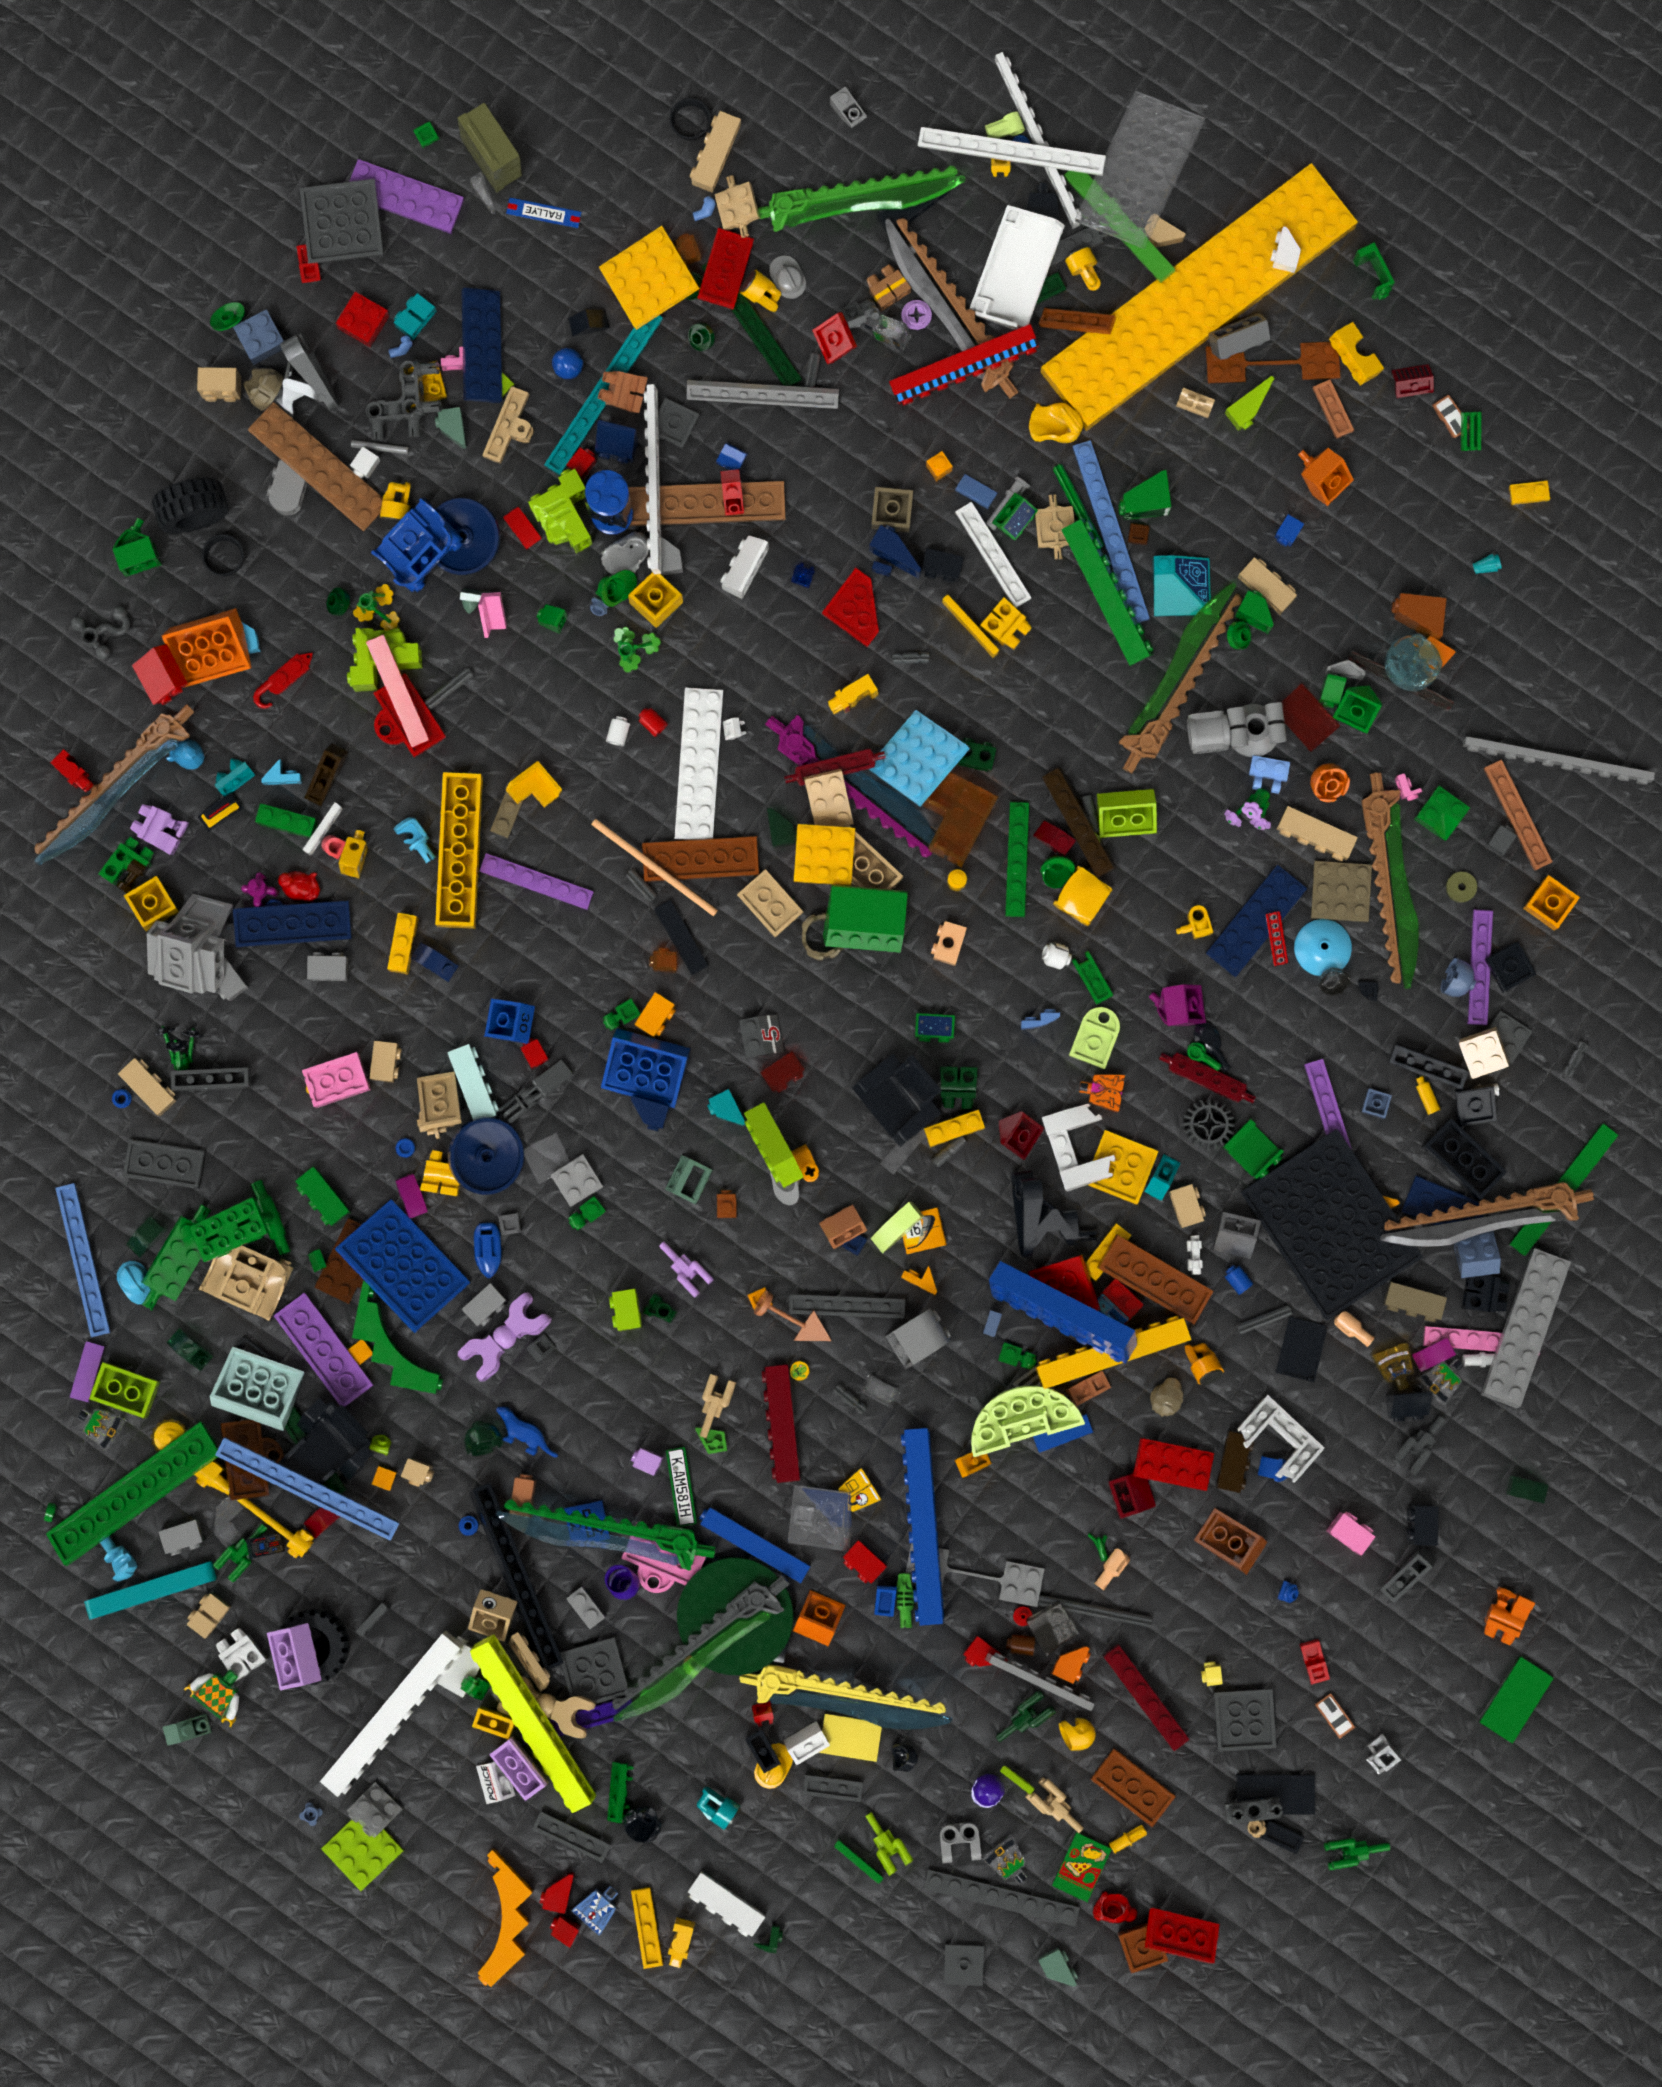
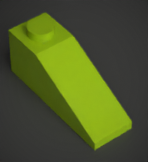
(1245, 409)

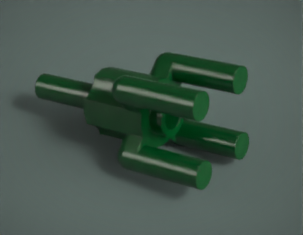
(1027, 1716)

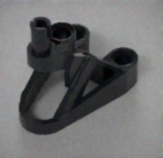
(1035, 1219)

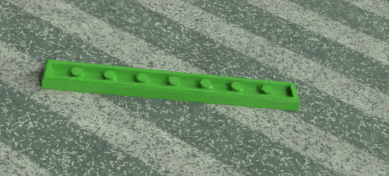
(1150, 256)

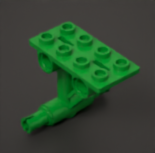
(241, 1225)

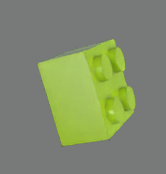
(626, 1310)

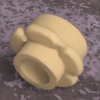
(1252, 1828)

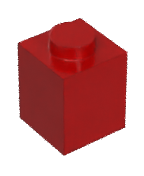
(582, 462)
(534, 1053)

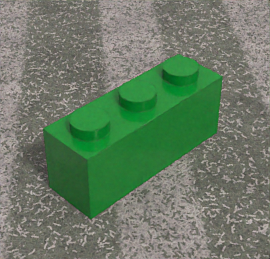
(286, 821)
(322, 1197)

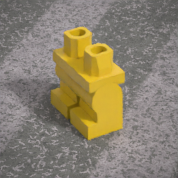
(1004, 628)
(437, 1173)
(679, 1946)

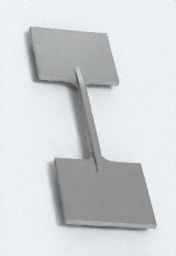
(1019, 1583)

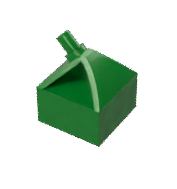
(135, 551)

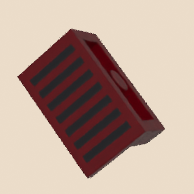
(1413, 381)

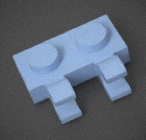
(1270, 769)

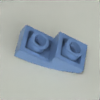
(1045, 1018)

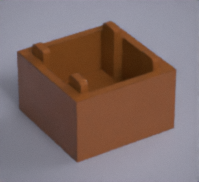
(1136, 1955)

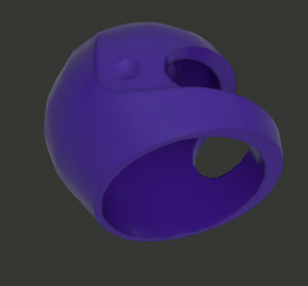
(623, 1583)
(987, 1790)

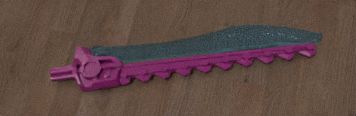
(802, 752)

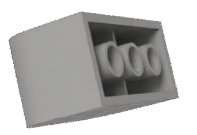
(918, 1338)

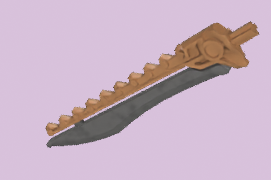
(923, 286)
(1544, 1199)

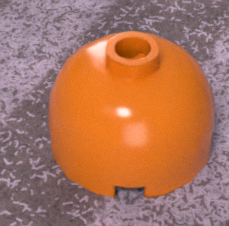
(1329, 782)

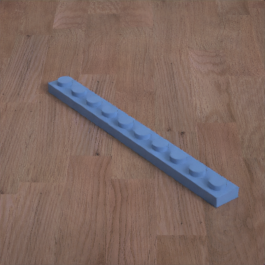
(1109, 527)
(307, 1488)

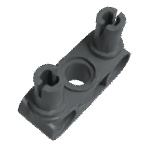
(1266, 1809)

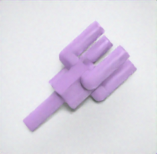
(686, 1269)

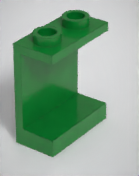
(1372, 254)
(1253, 1150)

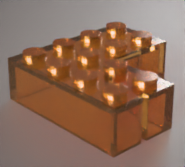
(964, 814)

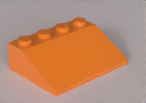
(209, 647)

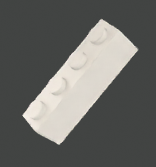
(726, 1903)

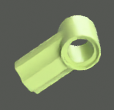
(1009, 125)

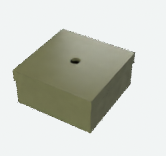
(489, 147)

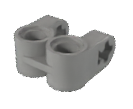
(960, 1838)

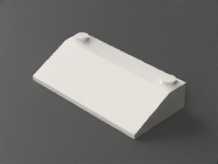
(1016, 267)

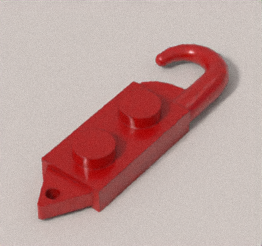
(283, 677)

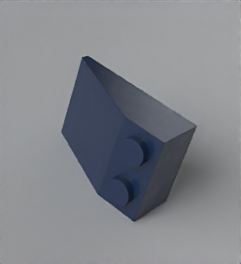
(616, 442)
(890, 548)

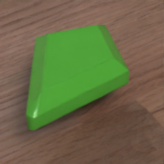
(714, 1442)

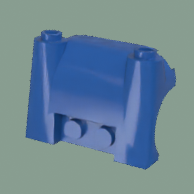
(417, 545)

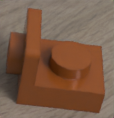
(726, 1205)

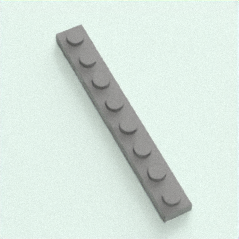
(762, 394)

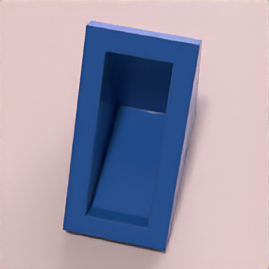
(885, 1600)

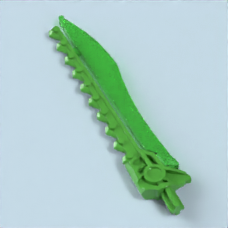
(798, 205)

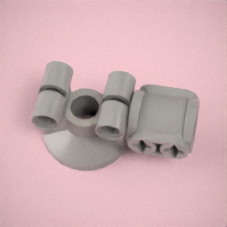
(1217, 731)

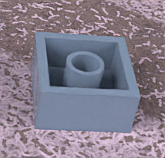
(1376, 1103)
(992, 1323)

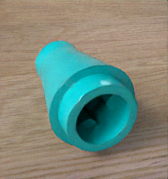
(1488, 564)

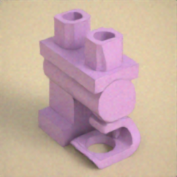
(154, 825)

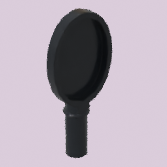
(1210, 1038)

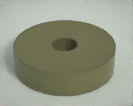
(1461, 878)

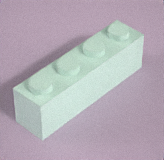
(472, 1082)

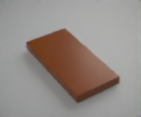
(1133, 1787)

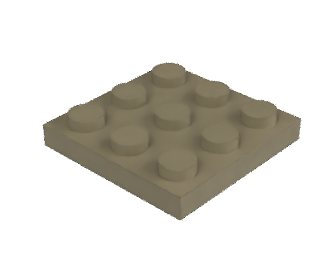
(1341, 891)

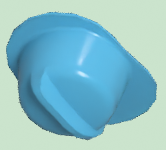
(129, 1278)

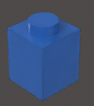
(1288, 531)

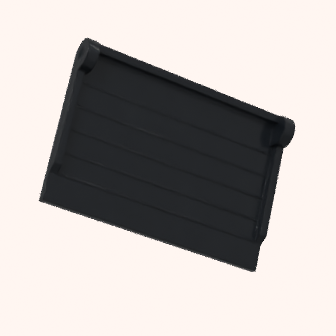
(1301, 1349)

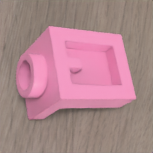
(451, 362)
(1404, 785)

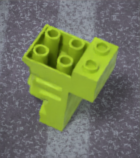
(558, 514)
(364, 675)

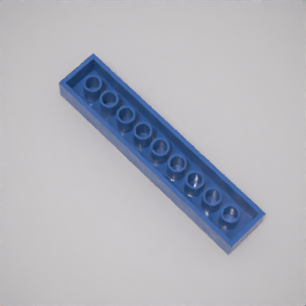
(924, 1526)

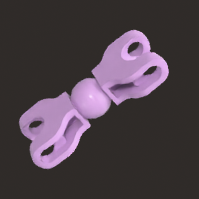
(504, 1337)

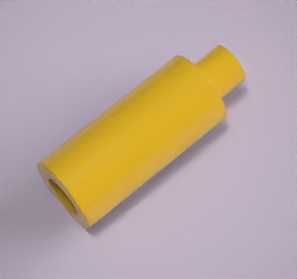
(1427, 1096)

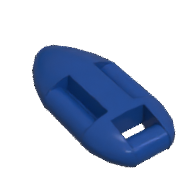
(487, 1249)

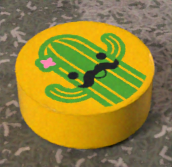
(799, 1370)

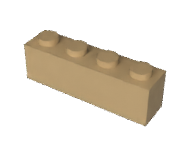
(716, 151)
(1316, 833)

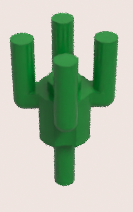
(239, 1555)
(1353, 1852)

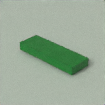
(858, 1861)

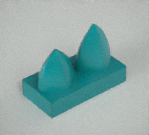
(238, 776)

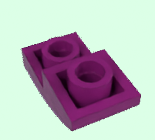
(411, 1195)
(1433, 1354)

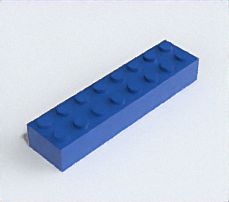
(1063, 1312)

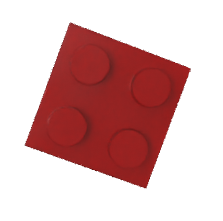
(362, 319)

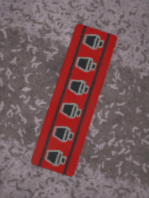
(1276, 938)

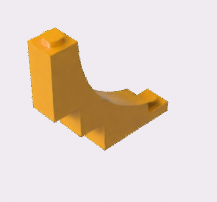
(512, 1893)

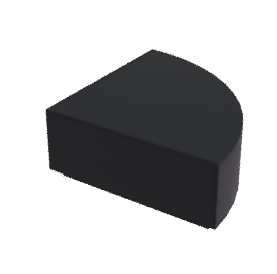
(1368, 990)

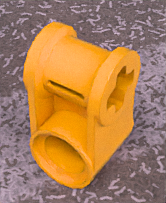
(805, 1160)

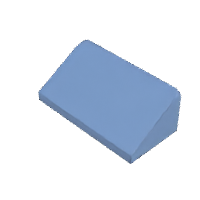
(976, 491)

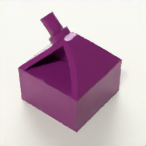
(1180, 1005)

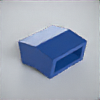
(731, 457)

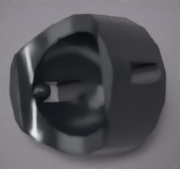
(904, 1758)

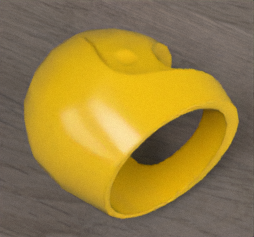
(1077, 1737)

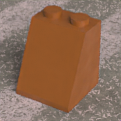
(1421, 613)

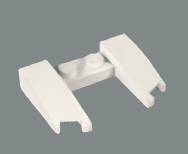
(1057, 1130)
(1305, 1444)

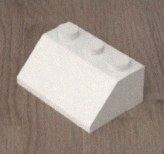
(744, 566)

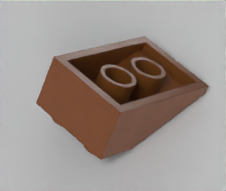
(1231, 1541)

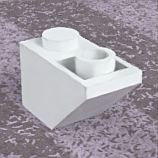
(1287, 252)

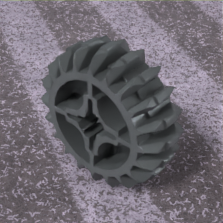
(1209, 1115)

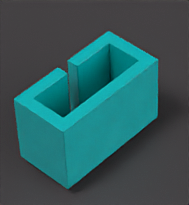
(415, 316)

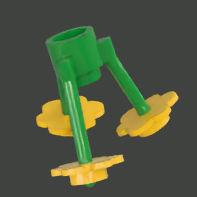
(367, 607)

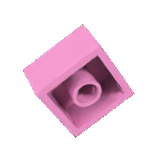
(1350, 1533)

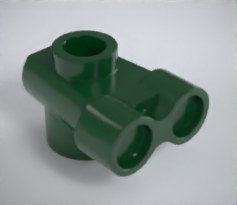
(657, 1307)

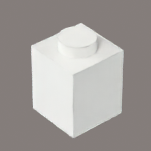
(364, 463)

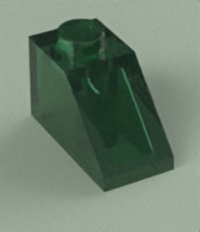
(781, 830)
(146, 1236)
(1527, 1489)

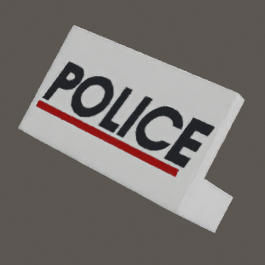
(494, 1783)

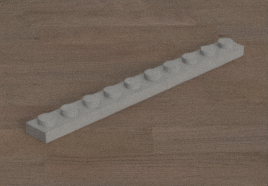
(1566, 762)

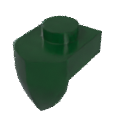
(776, 1936)

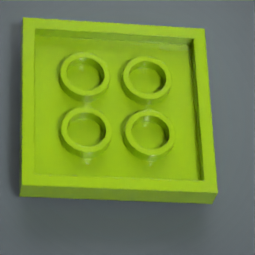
(360, 1855)

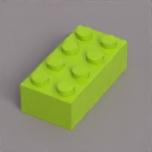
(772, 1145)

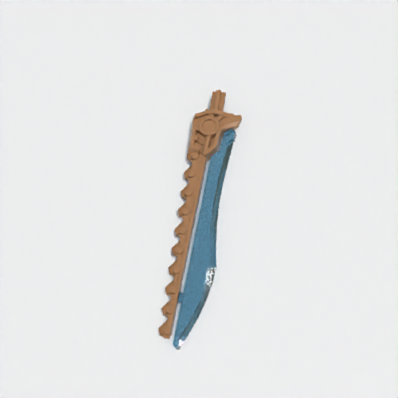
(153, 745)

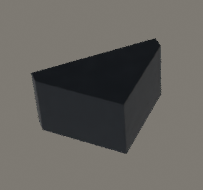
(588, 322)

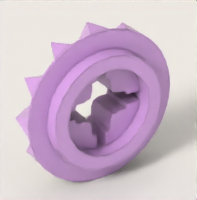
(922, 308)

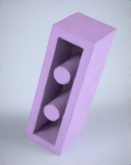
(647, 1461)

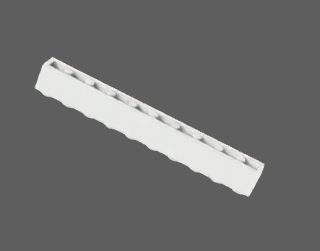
(389, 1716)

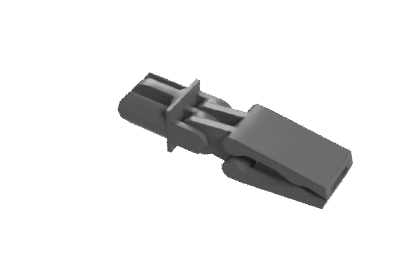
(544, 1084)

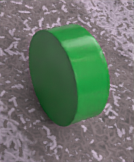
(50, 1512)

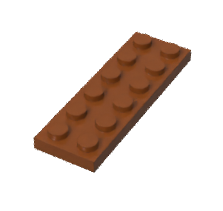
(703, 858)
(1155, 1279)

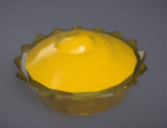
(166, 1433)

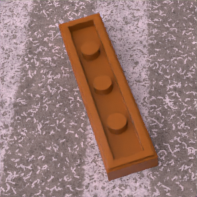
(1077, 321)

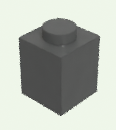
(1501, 840)

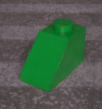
(552, 618)
(1332, 690)

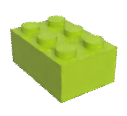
(124, 1390)

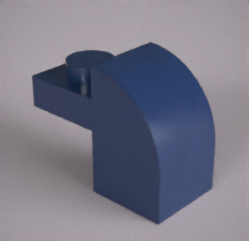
(434, 961)

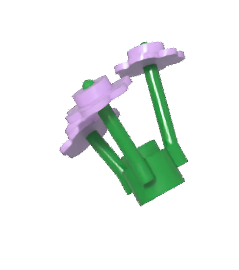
(1253, 810)

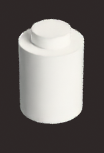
(618, 731)

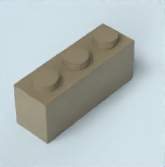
(1414, 1302)

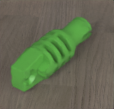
(905, 1599)

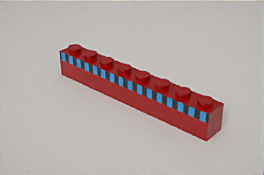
(964, 364)

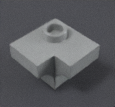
(1383, 1754)

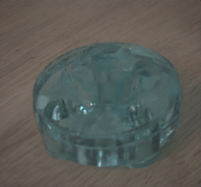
(1412, 662)

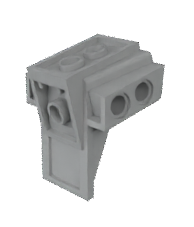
(188, 949)

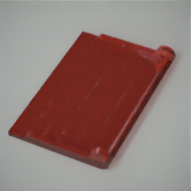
(1307, 718)

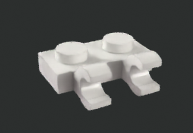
(1194, 1246)

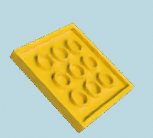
(649, 277)

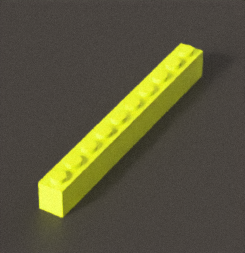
(532, 1723)

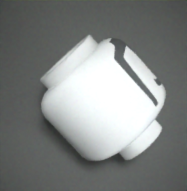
(1056, 955)

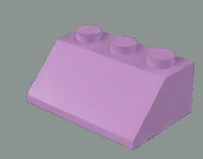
(294, 1656)
(519, 1768)

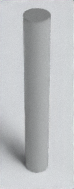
(380, 447)

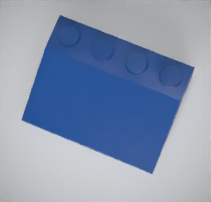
(645, 1067)

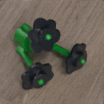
(179, 1059)

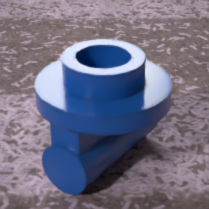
(1288, 1592)

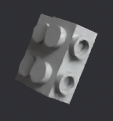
(374, 1810)

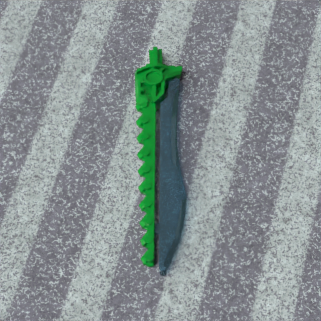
(668, 1538)

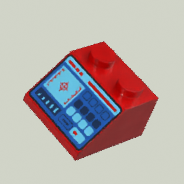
(1118, 1302)

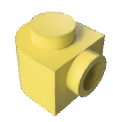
(1212, 1674)

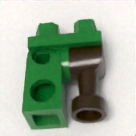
(126, 859)

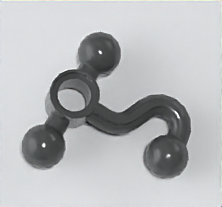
(102, 651)

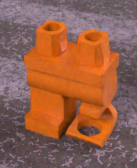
(1508, 1621)

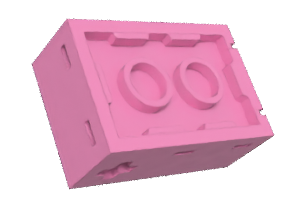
(336, 1080)

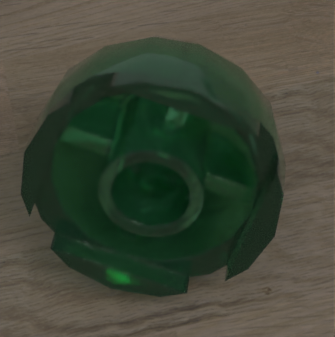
(482, 1438)

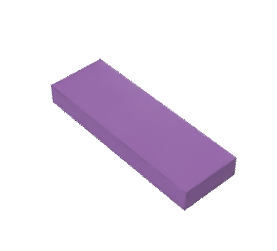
(87, 1371)

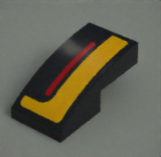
(219, 812)

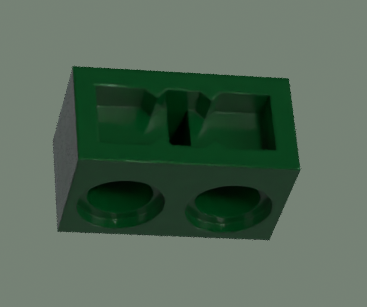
(974, 761)

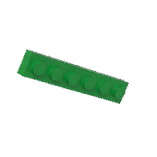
(1017, 859)

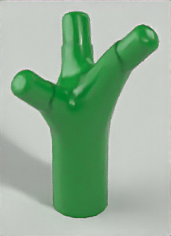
(1100, 1544)

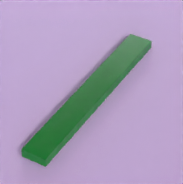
(1573, 1177)

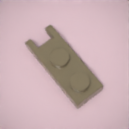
(506, 816)

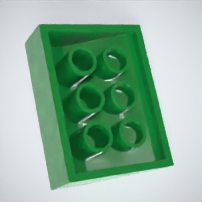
(865, 918)

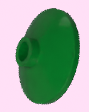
(227, 316)

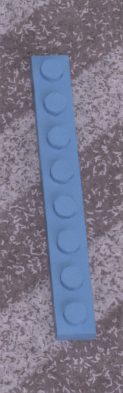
(83, 1260)

